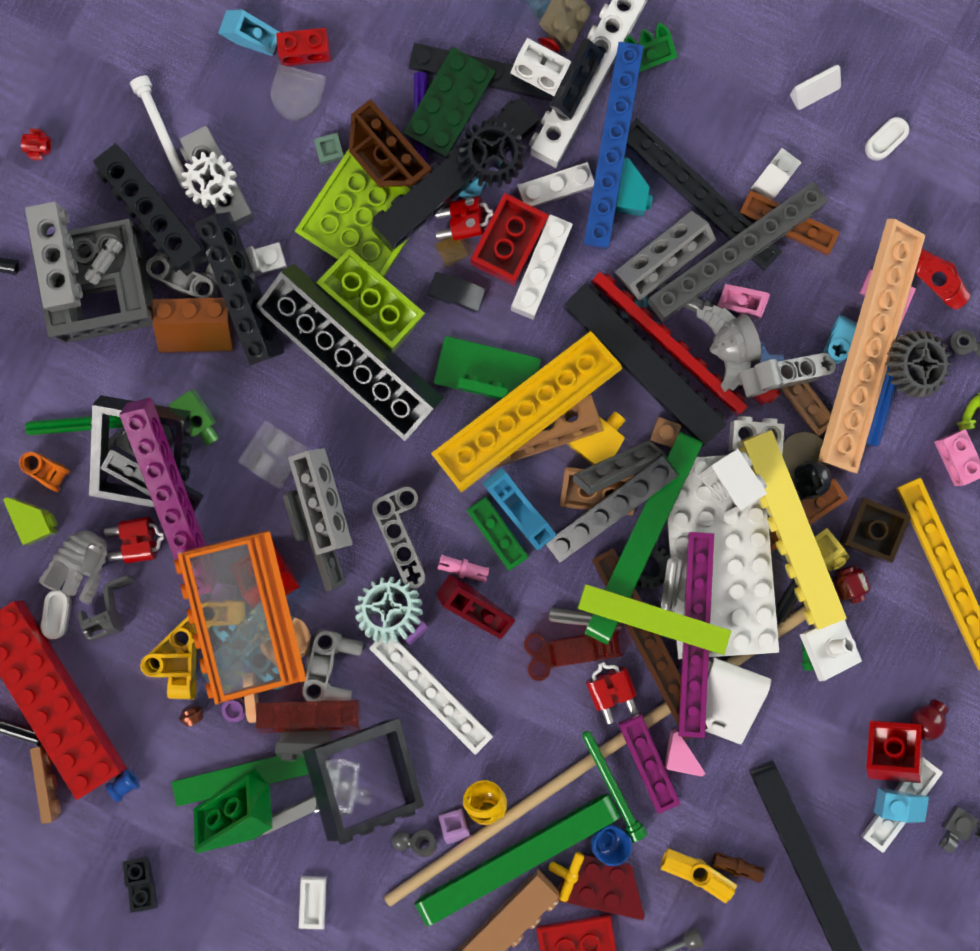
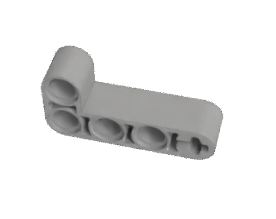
(404, 539)

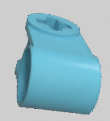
(841, 338)

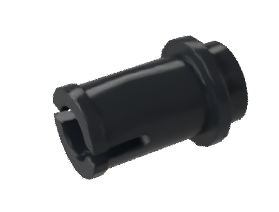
(9, 266)

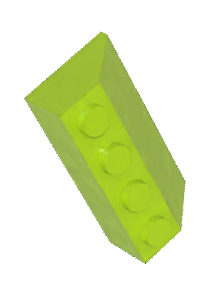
(371, 299)

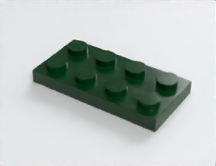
(449, 102)

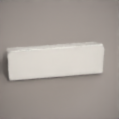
(816, 87)

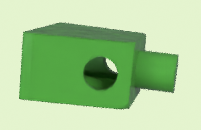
(192, 402)

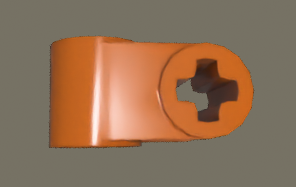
(48, 473)

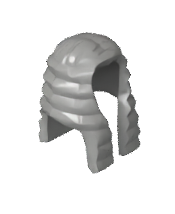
(79, 556)

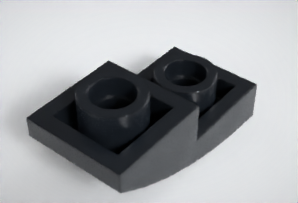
(456, 291)
(140, 884)

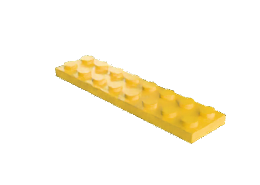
(526, 411)

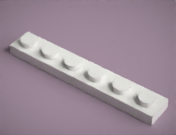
(433, 694)

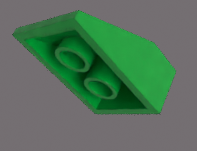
(233, 815)

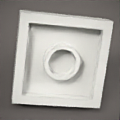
(830, 649)

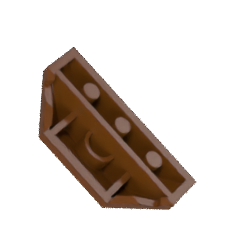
(383, 149)

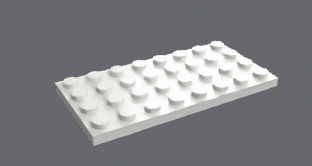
(741, 565)

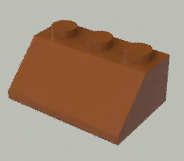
(192, 325)

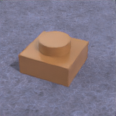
(665, 432)

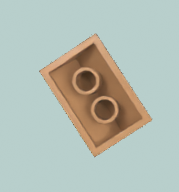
(575, 497)

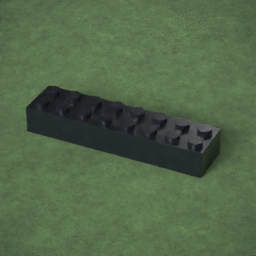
(348, 351)

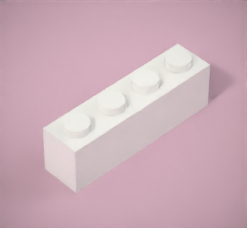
(541, 267)

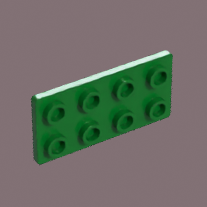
(482, 368)

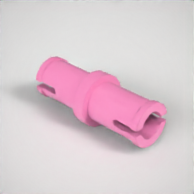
(463, 568)

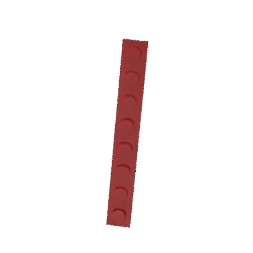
(661, 335)

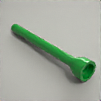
(634, 828)

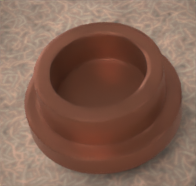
(191, 715)

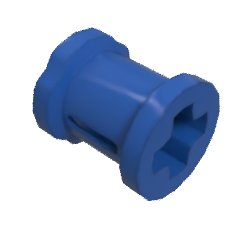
(122, 785)

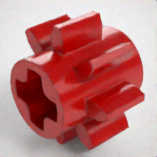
(36, 144)

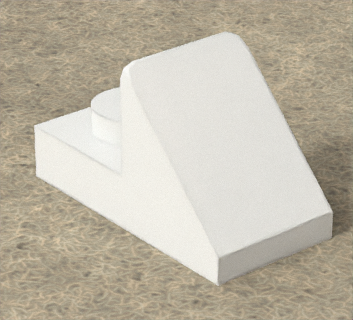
(776, 174)
(266, 259)

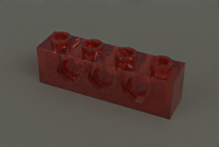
(308, 716)

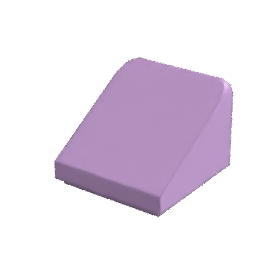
(454, 826)

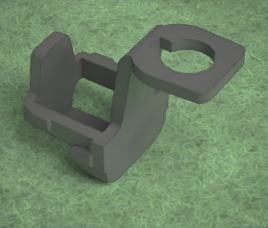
(108, 620)

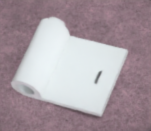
(733, 699)

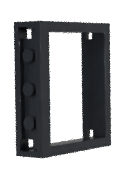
(101, 412)
(324, 790)

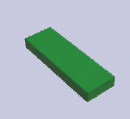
(497, 533)

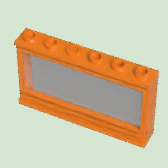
(240, 616)

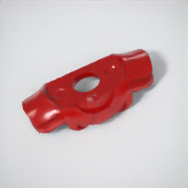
(953, 291)

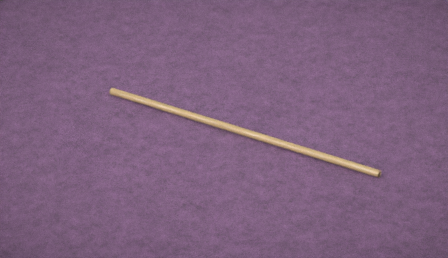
(551, 788)

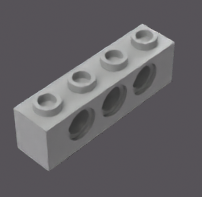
(203, 141)
(39, 220)
(665, 255)
(320, 501)

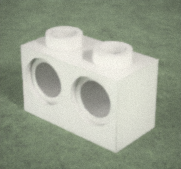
(540, 67)
(754, 428)

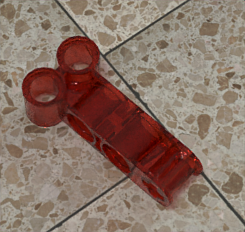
(569, 652)

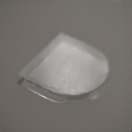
(296, 92)

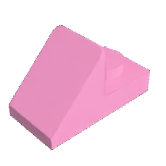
(743, 300)

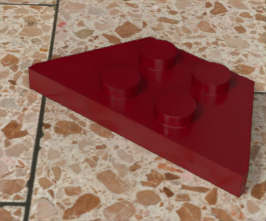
(606, 888)

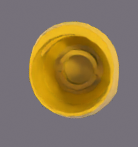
(485, 802)

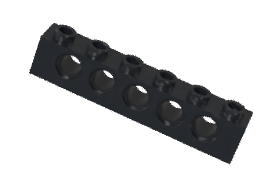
(110, 166)
(238, 287)

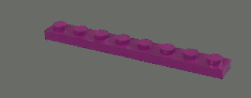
(695, 659)

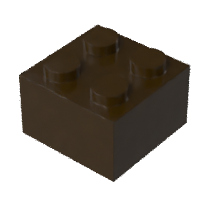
(874, 530)

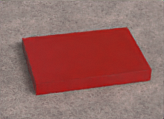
(580, 934)

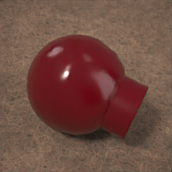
(932, 719)

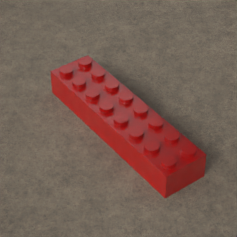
(54, 704)

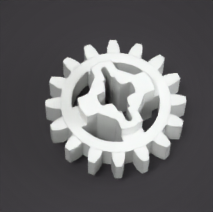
(210, 169)

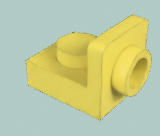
(831, 550)

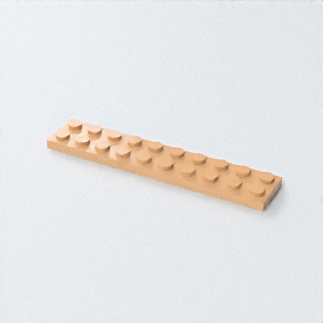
(871, 342)

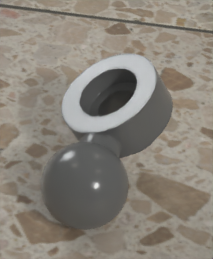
(961, 350)
(402, 840)

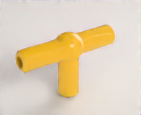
(570, 876)

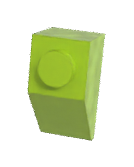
(30, 521)

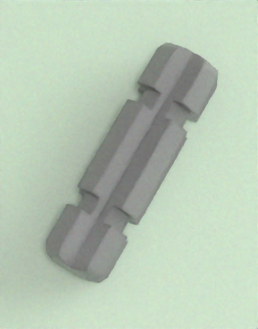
(103, 261)

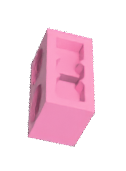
(959, 457)

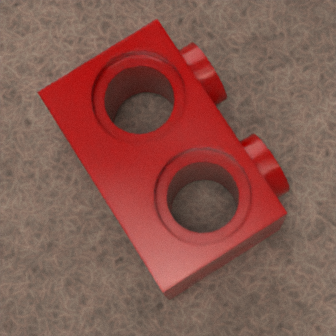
(303, 47)

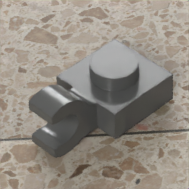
(959, 825)

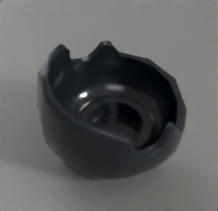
(812, 479)

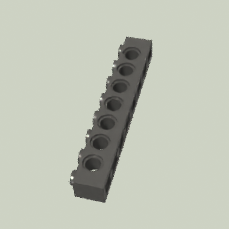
(737, 252)

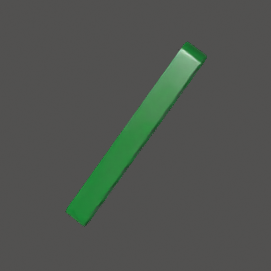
(646, 534)
(517, 859)

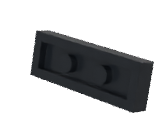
(577, 79)

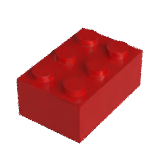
(509, 239)

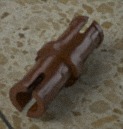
(738, 867)

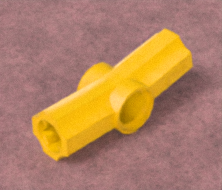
(711, 881)

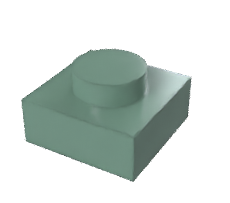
(329, 148)

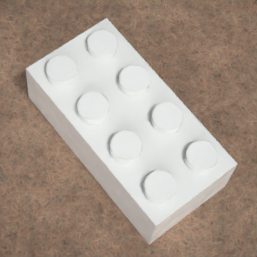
(733, 483)

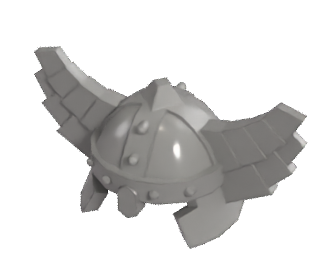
(734, 342)

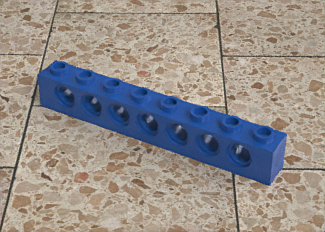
(613, 145)

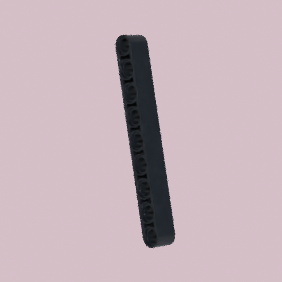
(804, 858)

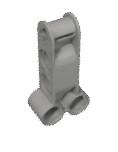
(786, 373)

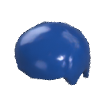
(611, 845)

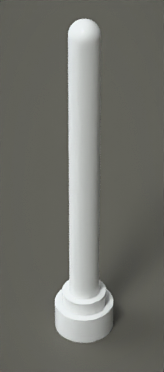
(142, 87)

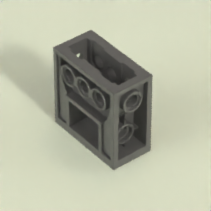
(125, 274)

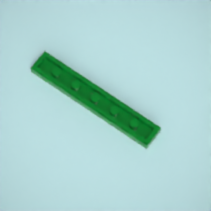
(211, 783)

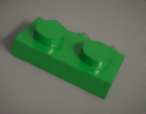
(657, 49)

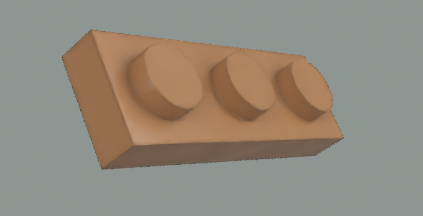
(45, 785)

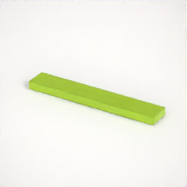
(654, 619)

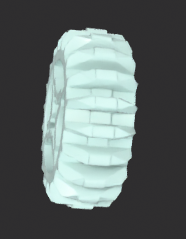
(369, 607)

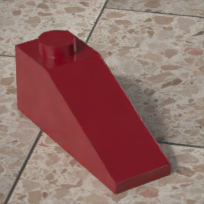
(474, 607)

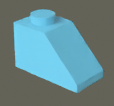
(248, 31)
(901, 806)

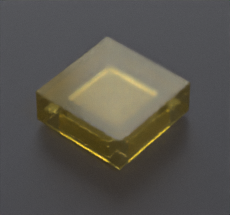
(451, 251)

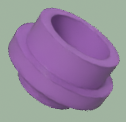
(234, 710)

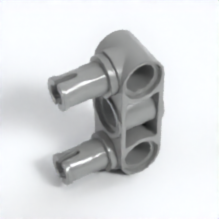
(178, 281)
(320, 665)

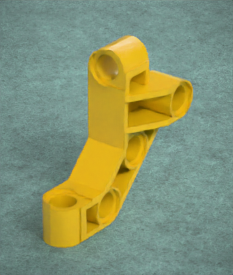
(176, 662)

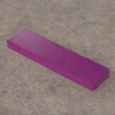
(649, 763)

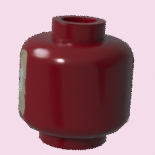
(852, 584)

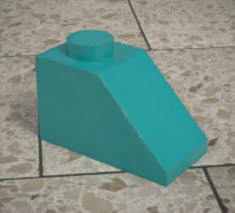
(632, 192)

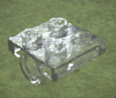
(269, 454)

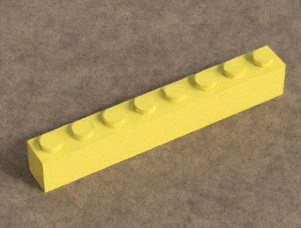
(793, 532)

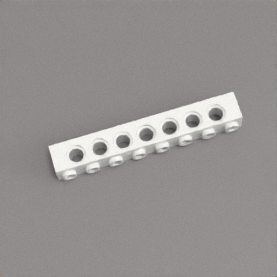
(553, 151)

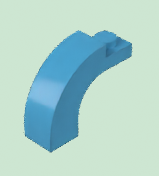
(519, 509)

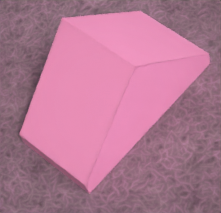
(680, 757)

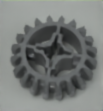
(920, 348)

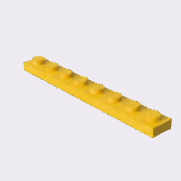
(943, 563)

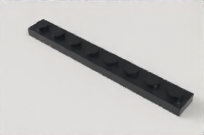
(693, 187)

